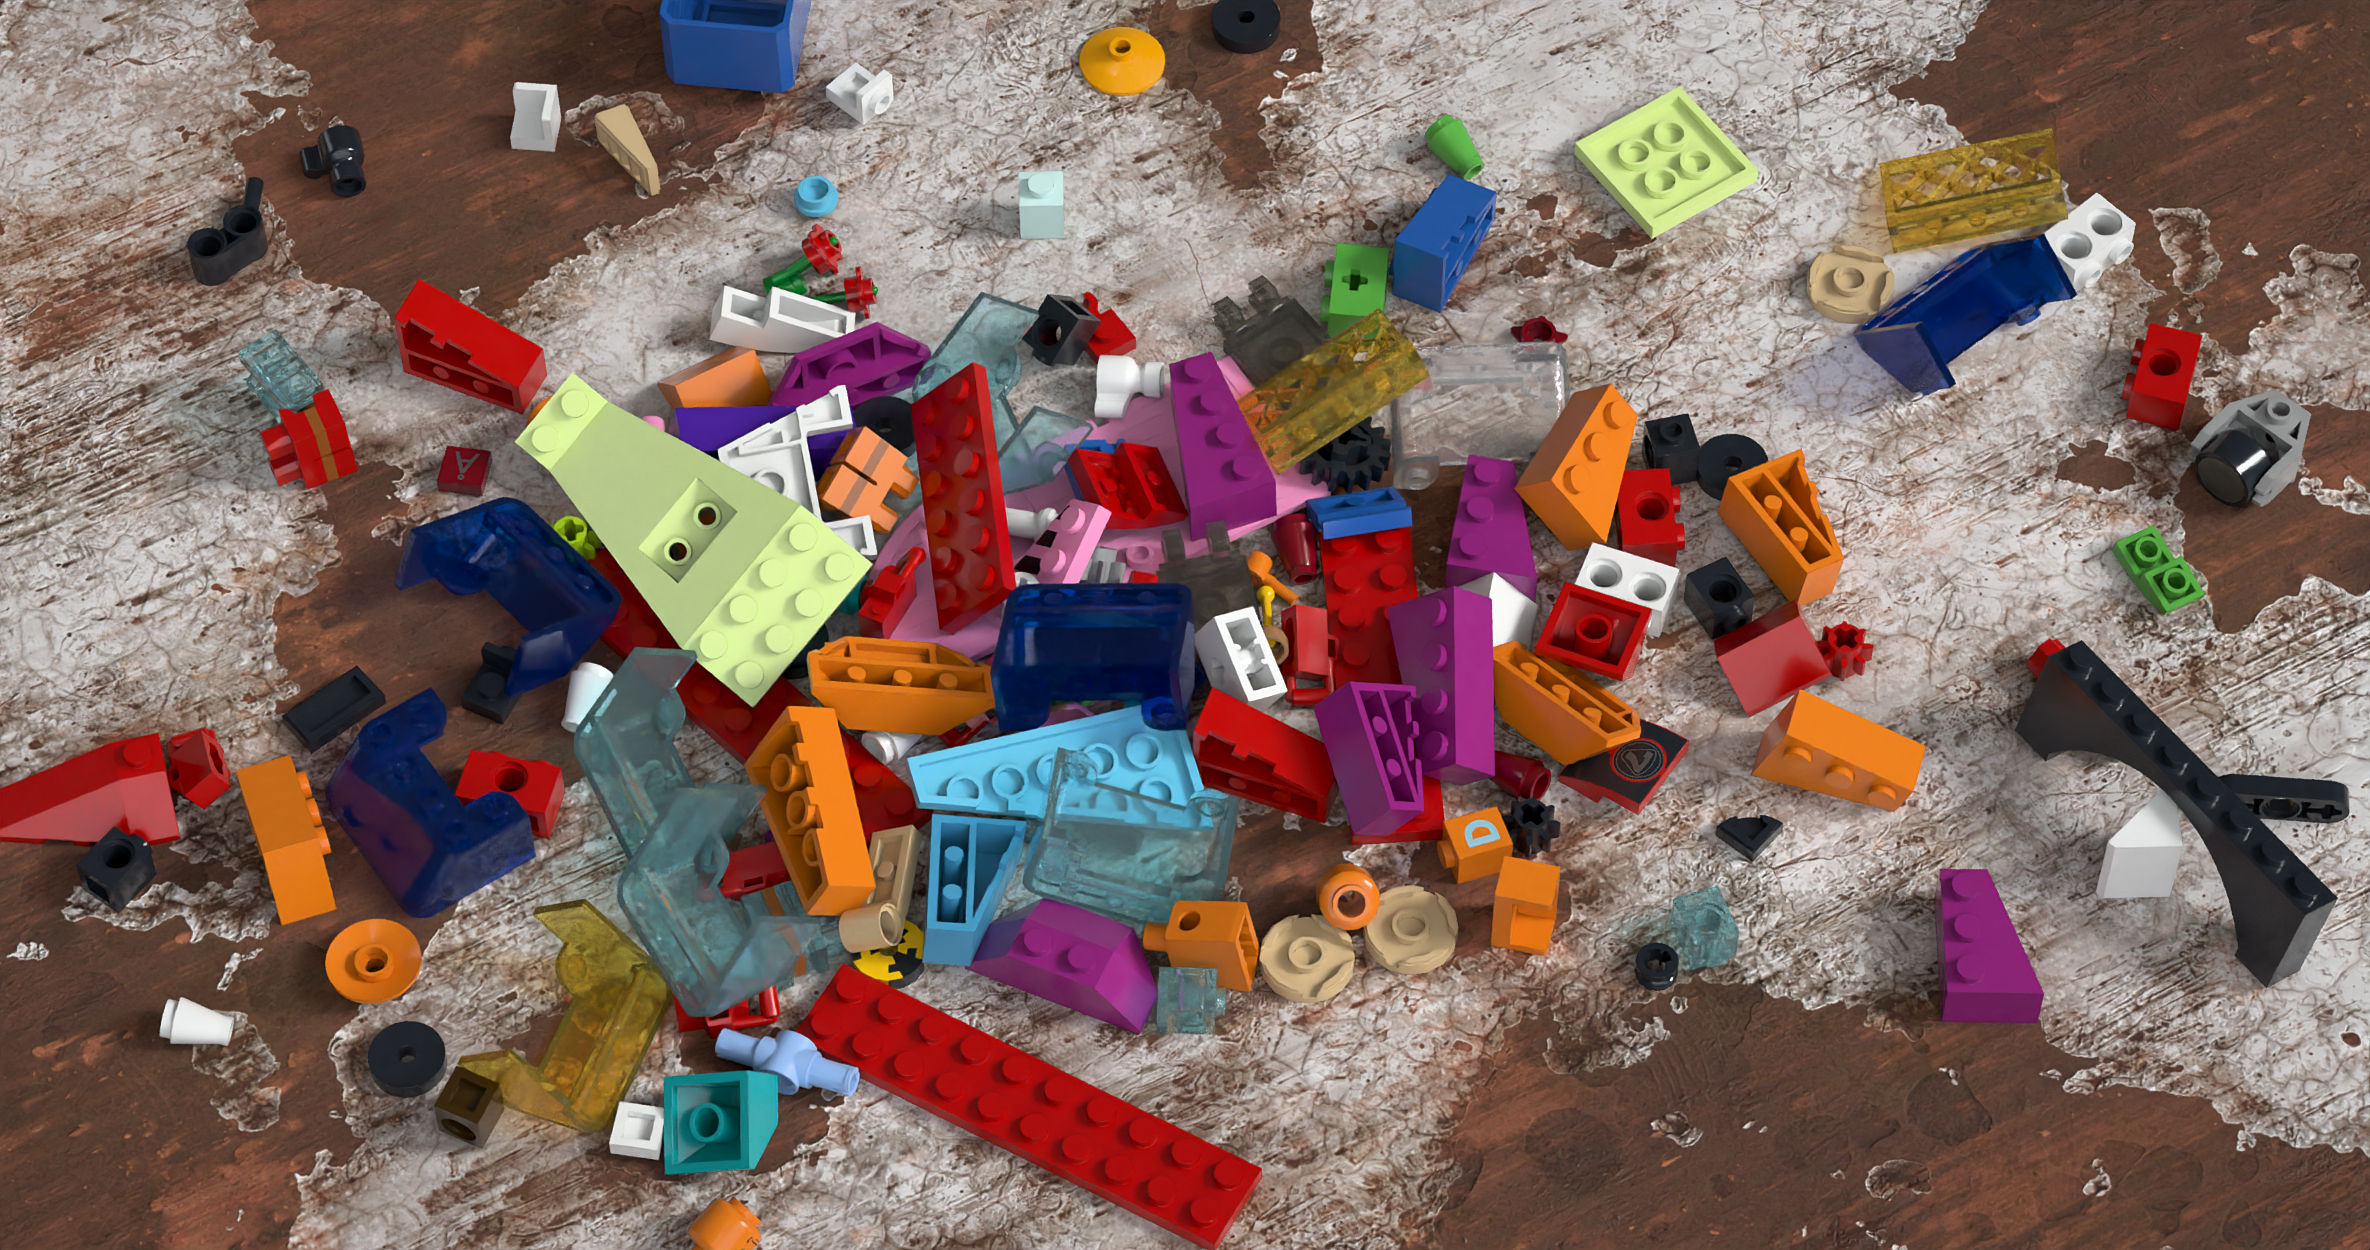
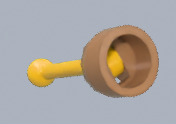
(1272, 633)

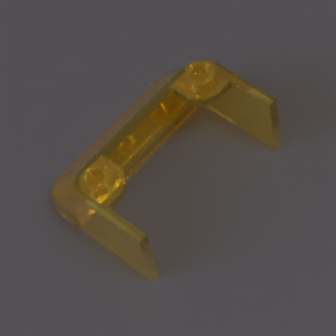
(603, 1033)

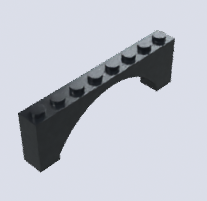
(2270, 890)

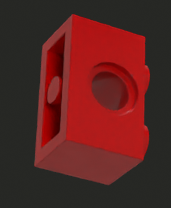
(2163, 376)
(1646, 496)
(537, 785)

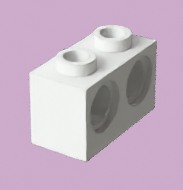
(2091, 240)
(1631, 580)

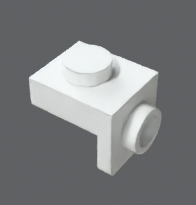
(861, 92)

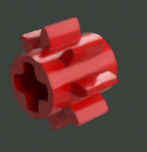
(1845, 650)

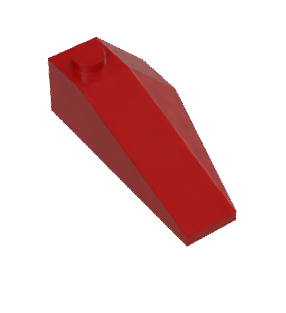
(92, 793)

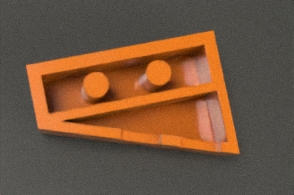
(1581, 467)
(1783, 528)
(1838, 754)
(288, 837)

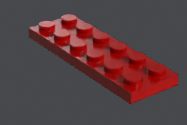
(963, 498)

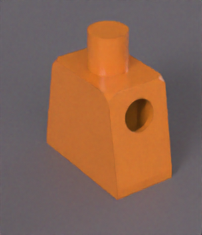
(1209, 936)

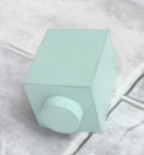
(1041, 205)

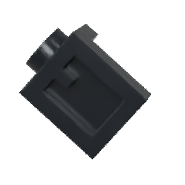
(486, 690)

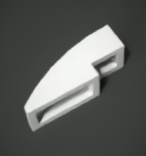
(778, 322)

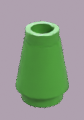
(1453, 145)

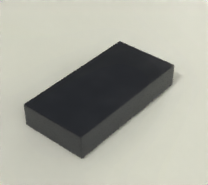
(334, 709)

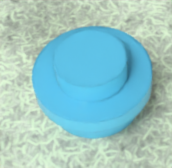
(815, 196)

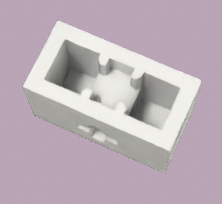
(1240, 659)

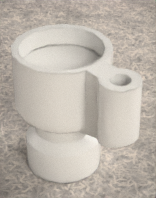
(1120, 379)

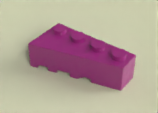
(1448, 655)

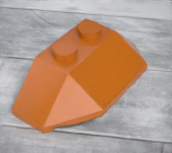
(899, 685)
(1559, 705)

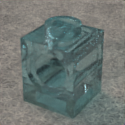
(1704, 911)
(1189, 1000)

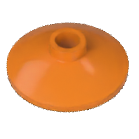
(372, 945)

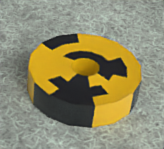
(900, 968)

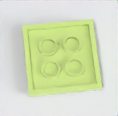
(1666, 162)

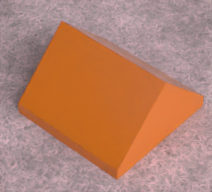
(722, 380)

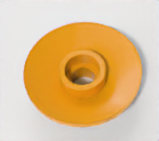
(1122, 61)

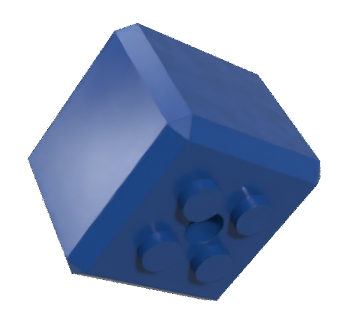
(734, 42)

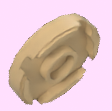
(1849, 284)
(1411, 930)
(1306, 959)

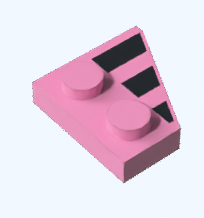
(1066, 544)

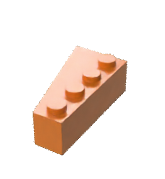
(813, 810)

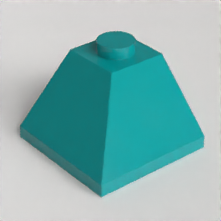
(718, 1120)

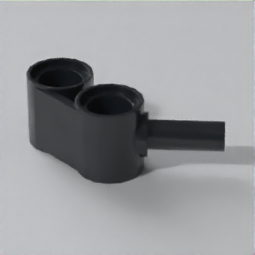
(242, 240)

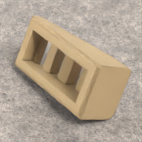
(624, 141)

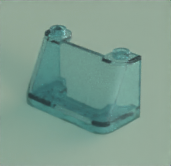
(1124, 848)

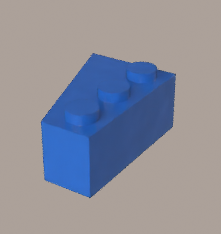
(1441, 242)

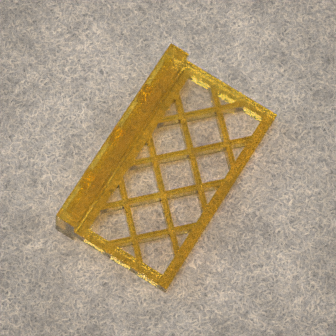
(1976, 210)
(1349, 397)

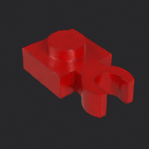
(1111, 335)

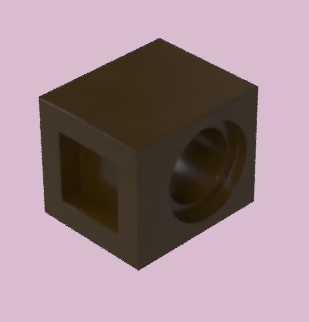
(469, 1107)

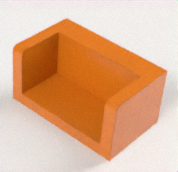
(1525, 905)

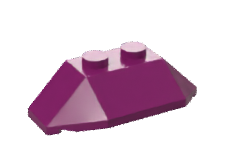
(867, 361)
(1071, 961)

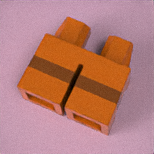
(861, 477)

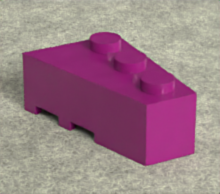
(1491, 529)
(1372, 754)
(1980, 954)

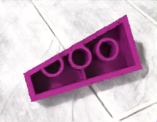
(1217, 451)

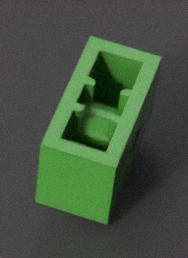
(1357, 286)

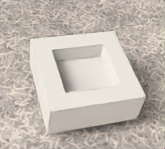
(638, 1131)

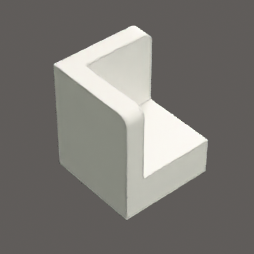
(535, 117)

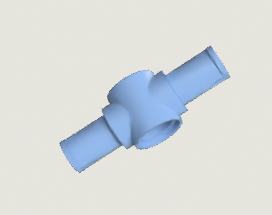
(789, 1057)

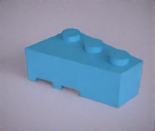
(965, 881)

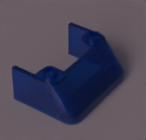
(1960, 307)
(528, 571)

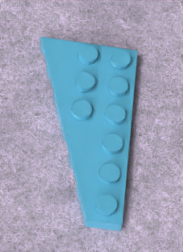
(1011, 771)

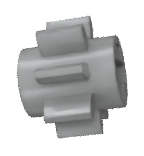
(1103, 567)

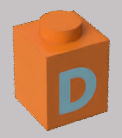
(1474, 844)

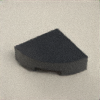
(1749, 834)

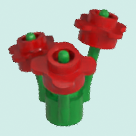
(823, 252)

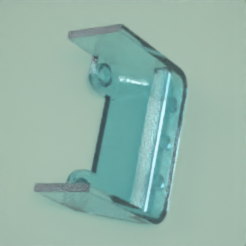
(988, 336)
(630, 748)
(687, 922)

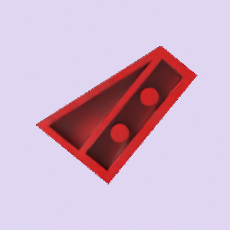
(467, 350)
(1262, 759)

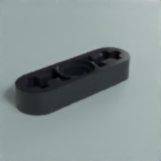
(2304, 798)

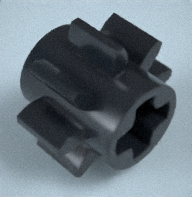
(1531, 826)

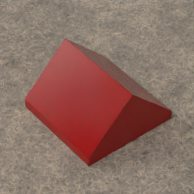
(1595, 632)
(1771, 658)

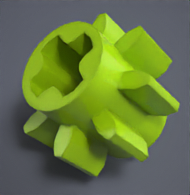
(578, 535)

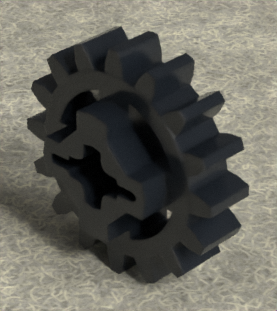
(1350, 458)

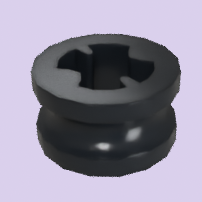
(1656, 980)

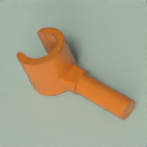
(1259, 568)

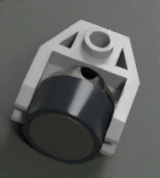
(2238, 460)

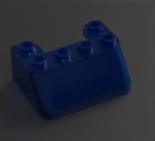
(1095, 647)
(411, 821)

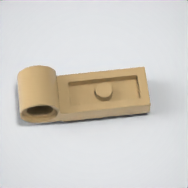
(883, 914)

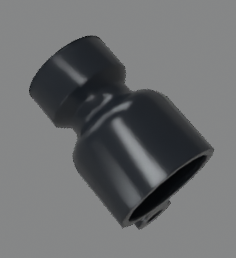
(341, 156)

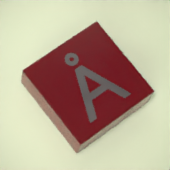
(464, 470)

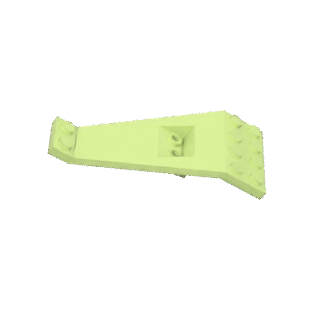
(749, 581)

